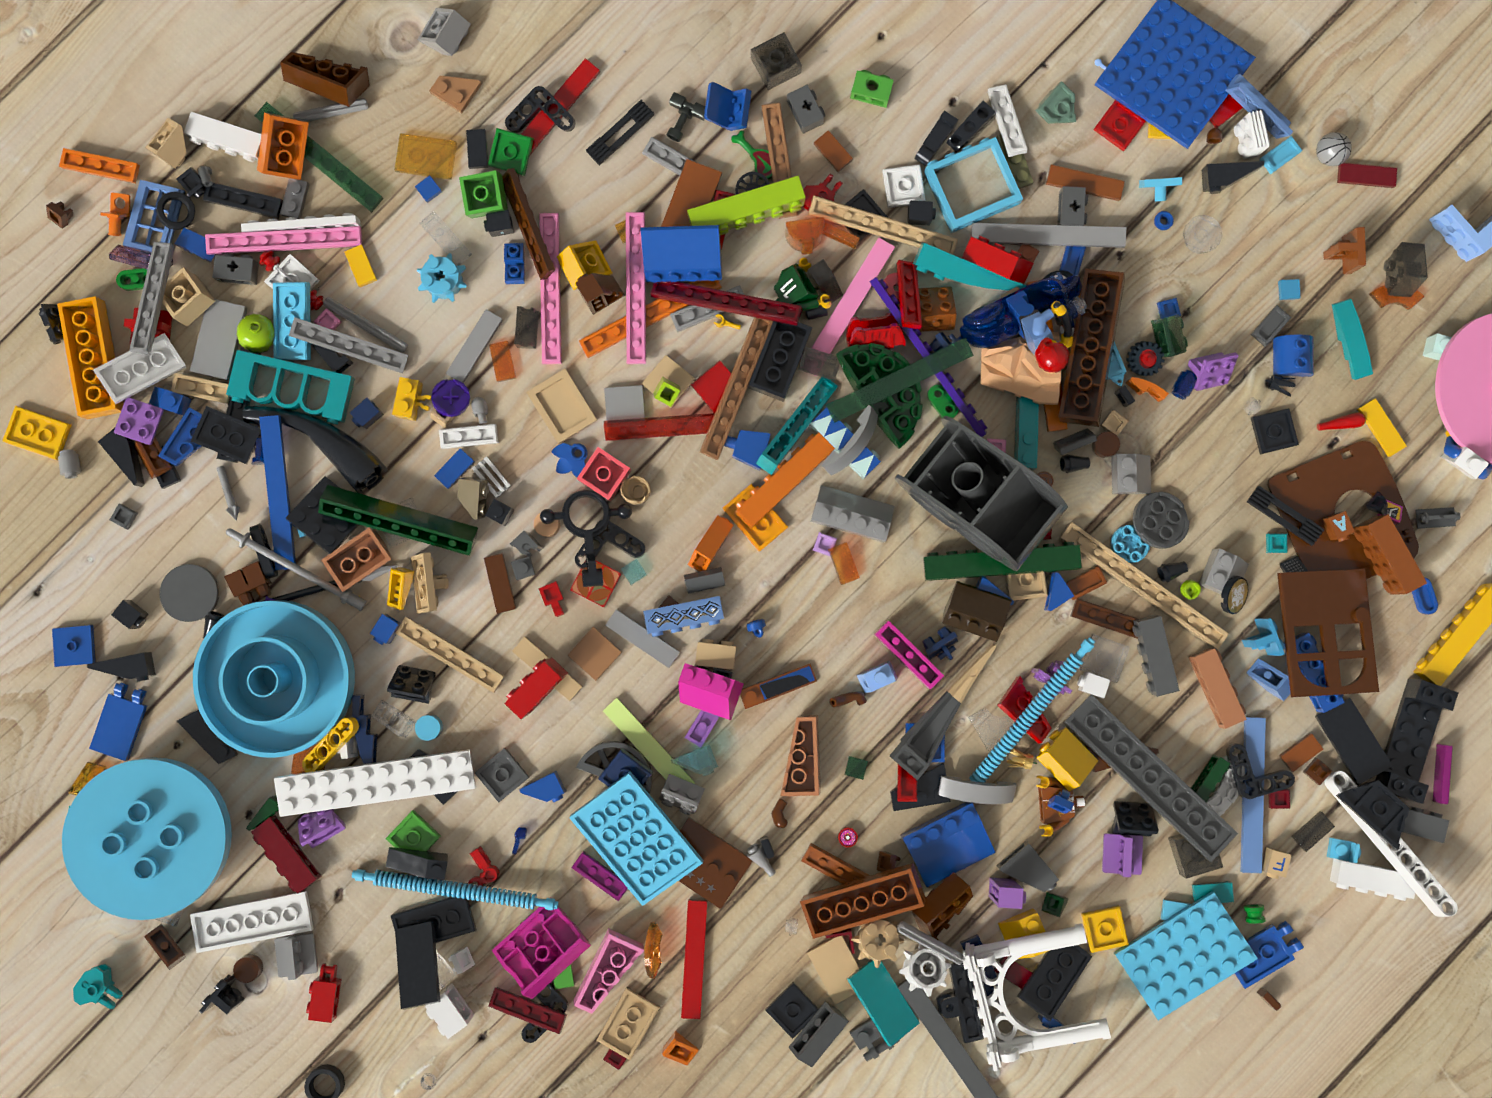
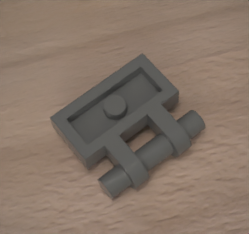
(865, 1035)

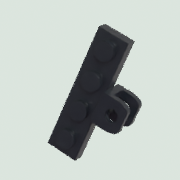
(961, 1004)

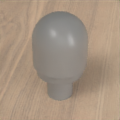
(480, 409)

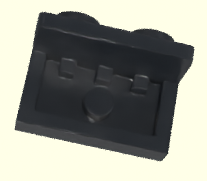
(411, 684)
(1134, 819)
(224, 996)

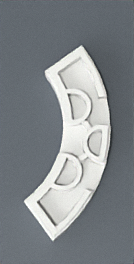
(1227, 791)

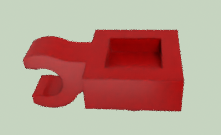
(551, 596)

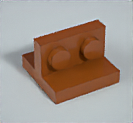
(1349, 250)

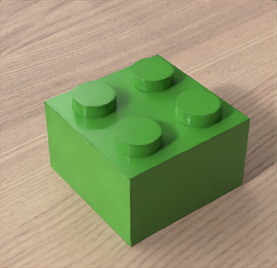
(483, 194)

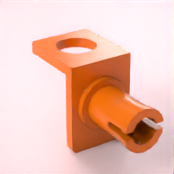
(116, 214)

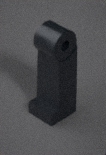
(971, 126)
(936, 138)
(333, 359)

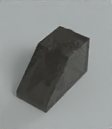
(824, 281)

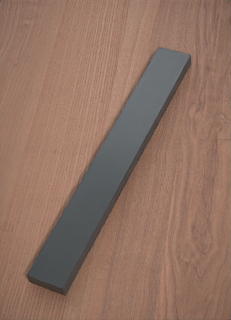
(947, 1041)

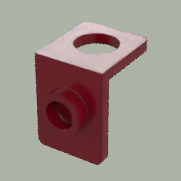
(842, 933)

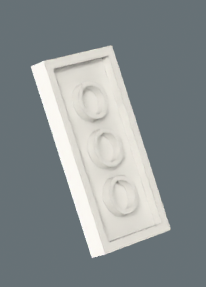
(138, 371)

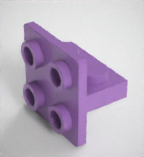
(1213, 369)
(138, 421)
(1051, 669)
(318, 827)
(1122, 854)

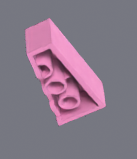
(608, 966)

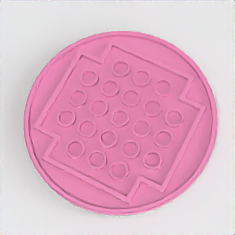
(1465, 386)

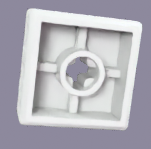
(1252, 135)

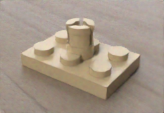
(426, 583)

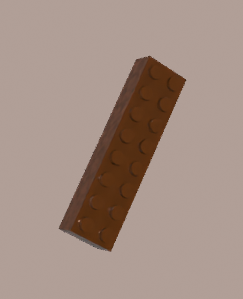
(1092, 348)

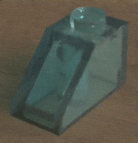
(697, 761)

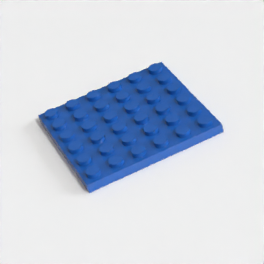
(1174, 71)

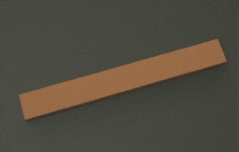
(736, 388)

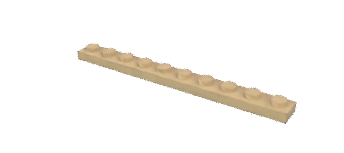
(1145, 586)

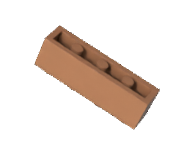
(1217, 688)

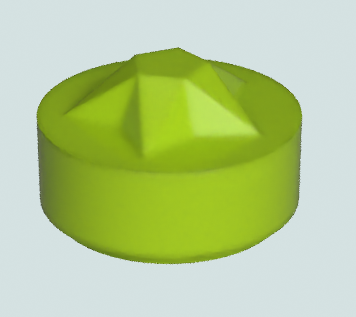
(1190, 589)

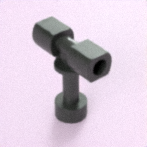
(686, 110)

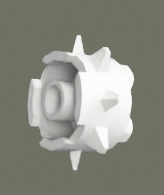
(935, 967)

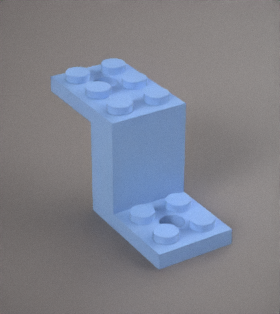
(1461, 235)

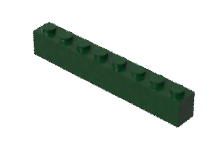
(398, 520)
(980, 564)

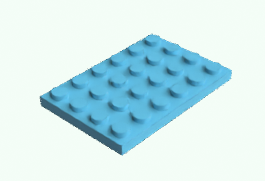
(636, 838)
(1185, 955)

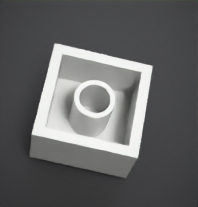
(451, 1013)

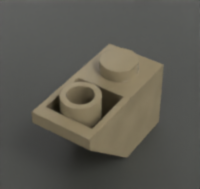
(473, 496)

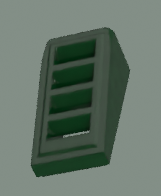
(267, 810)

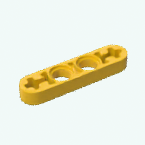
(331, 746)

